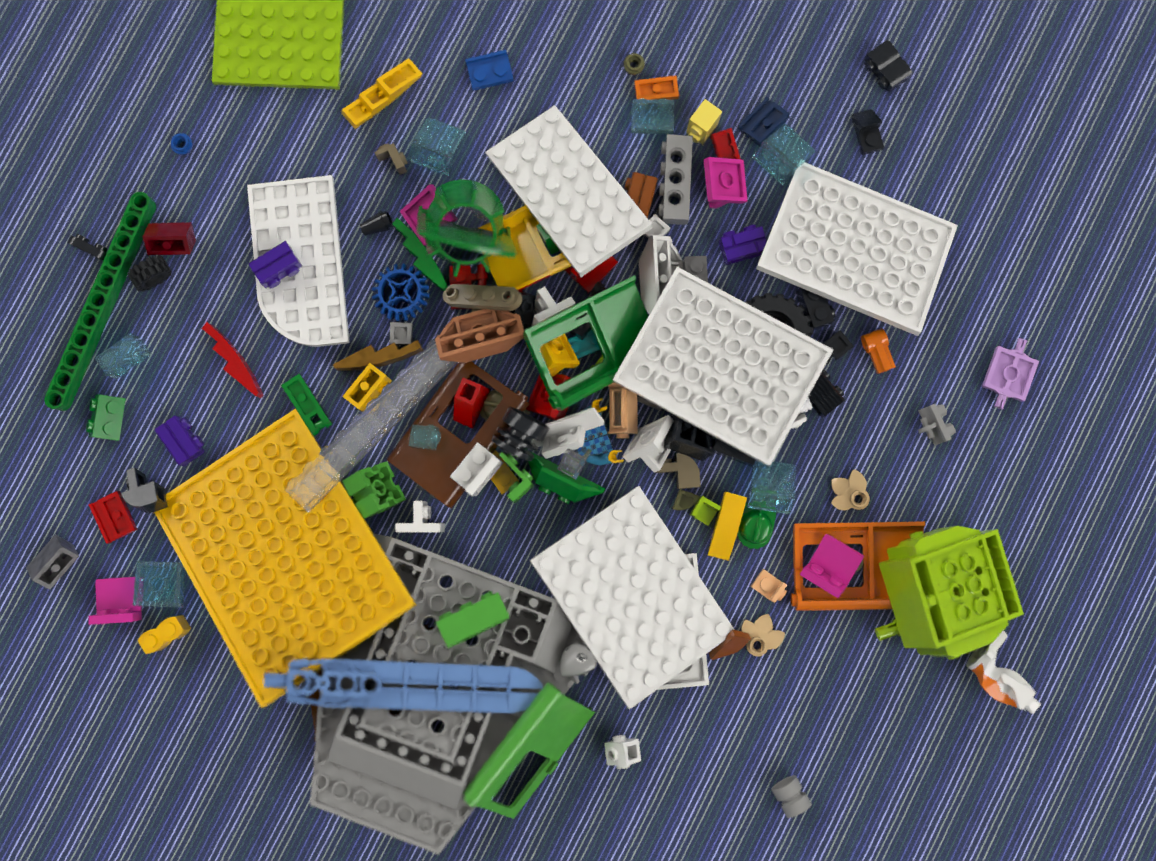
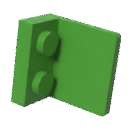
(518, 489)

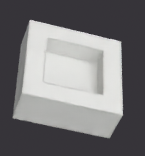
(659, 227)

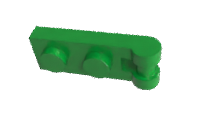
(306, 404)

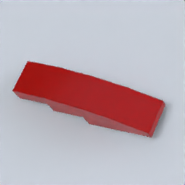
(236, 364)

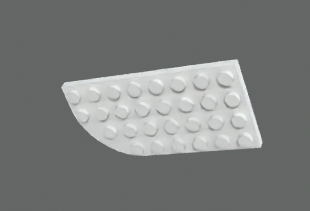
(312, 302)

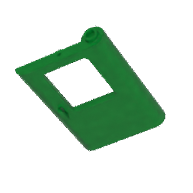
(615, 320)

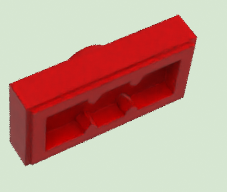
(725, 144)

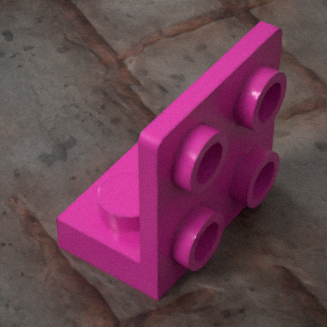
(832, 565)
(115, 601)

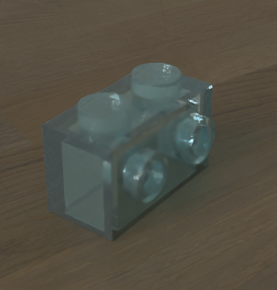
(122, 356)

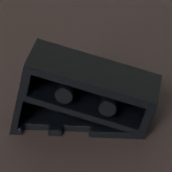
(688, 440)

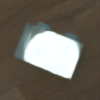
(652, 116)

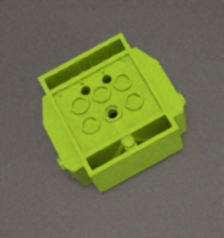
(922, 583)

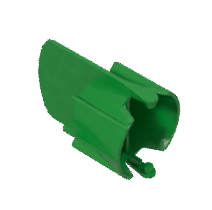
(467, 194)

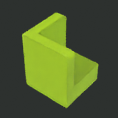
(705, 510)

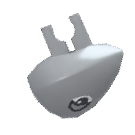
(577, 661)

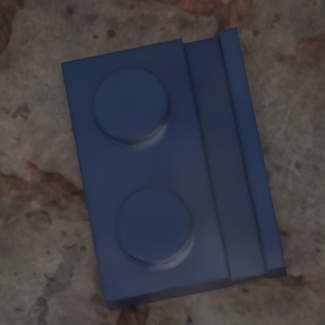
(763, 121)

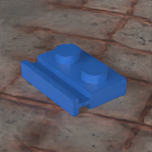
(489, 70)

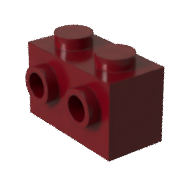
(169, 238)

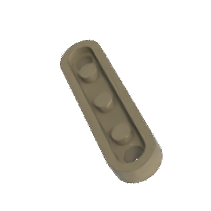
(482, 297)

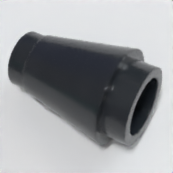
(377, 223)

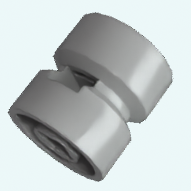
(793, 800)

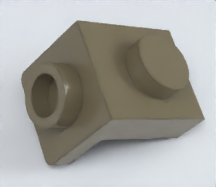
(389, 150)

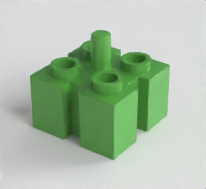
(374, 490)

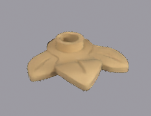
(847, 490)
(763, 632)

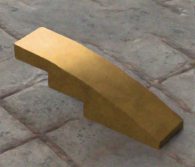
(382, 357)

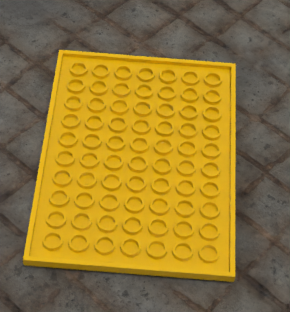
(269, 570)

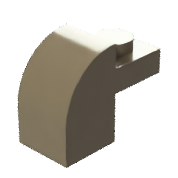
(686, 471)

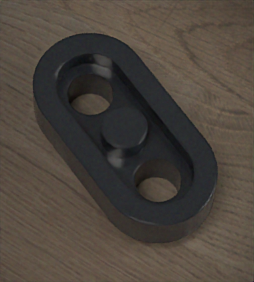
(82, 243)

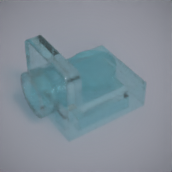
(424, 437)

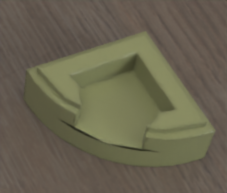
(685, 500)

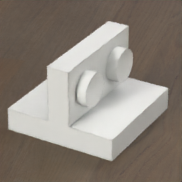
(546, 307)
(650, 444)
(476, 469)
(421, 514)

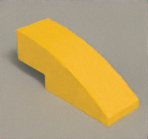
(727, 525)

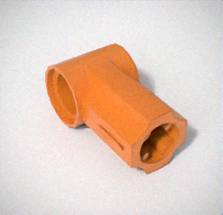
(877, 344)

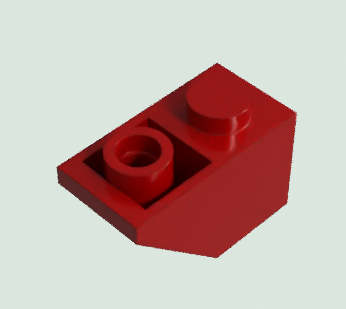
(469, 402)

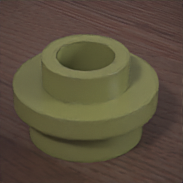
(634, 58)

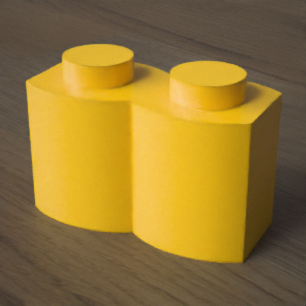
(164, 634)

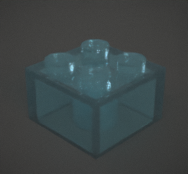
(159, 584)

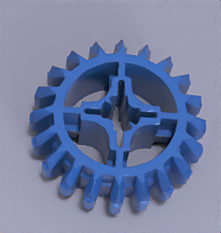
(407, 286)

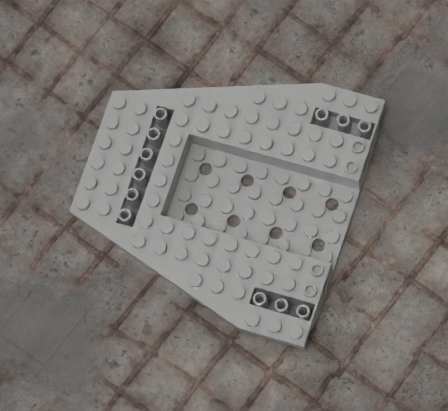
(398, 770)

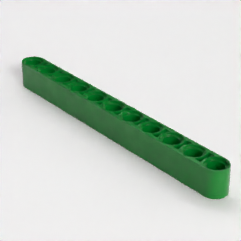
(102, 312)

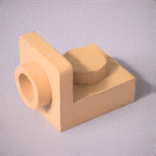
(769, 586)

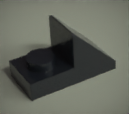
(867, 131)

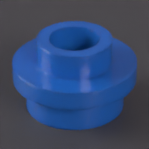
(177, 139)

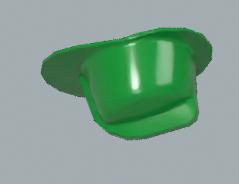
(756, 527)

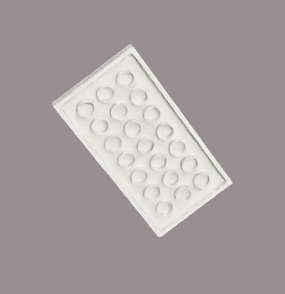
(568, 190)

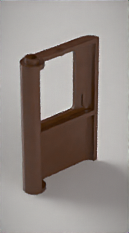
(434, 467)

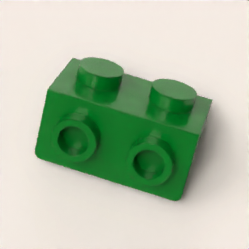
(106, 417)

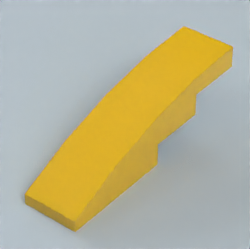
(381, 94)

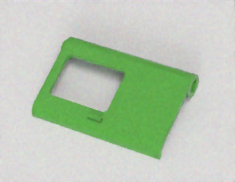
(545, 728)

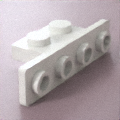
(568, 432)

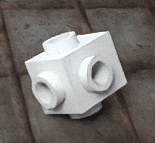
(622, 751)

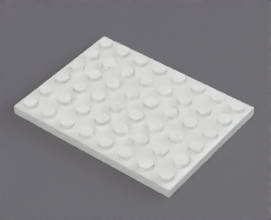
(858, 248)
(723, 366)
(632, 596)

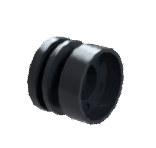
(520, 434)

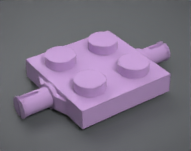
(1010, 373)

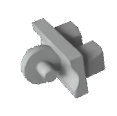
(934, 424)

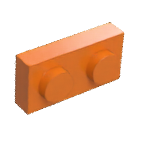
(657, 88)

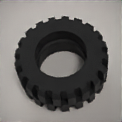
(783, 310)

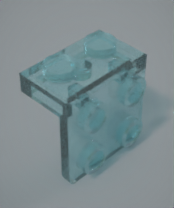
(436, 145)

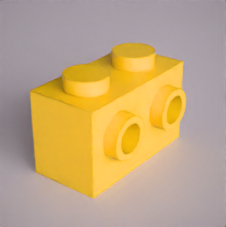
(366, 387)

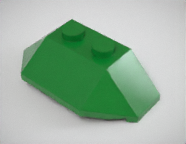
(568, 488)

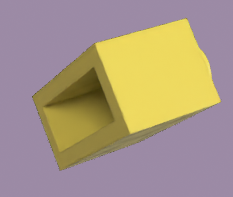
(703, 122)

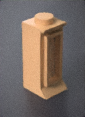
(622, 411)

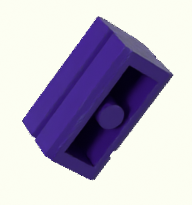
(742, 245)
(275, 265)
(180, 440)

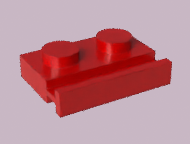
(113, 517)

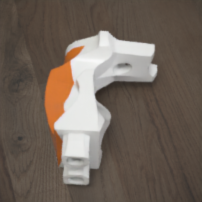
(1001, 683)

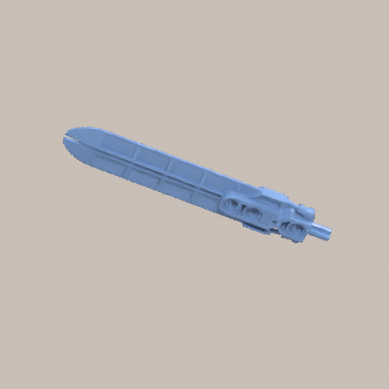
(408, 673)

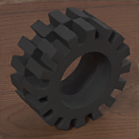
(149, 273)

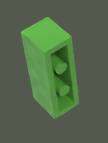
(472, 619)

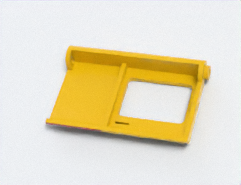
(532, 258)

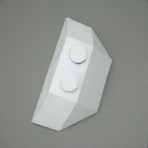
(656, 268)

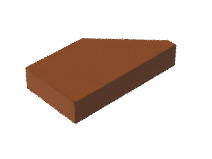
(732, 644)

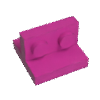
(725, 181)
(423, 199)

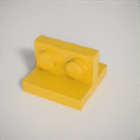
(559, 355)

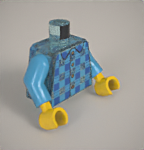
(599, 442)

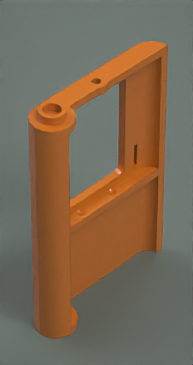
(875, 540)

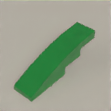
(417, 249)

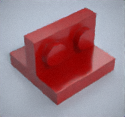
(597, 274)
(539, 399)

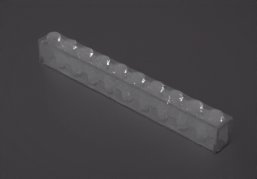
(368, 428)

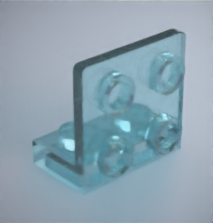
(783, 153)
(772, 487)

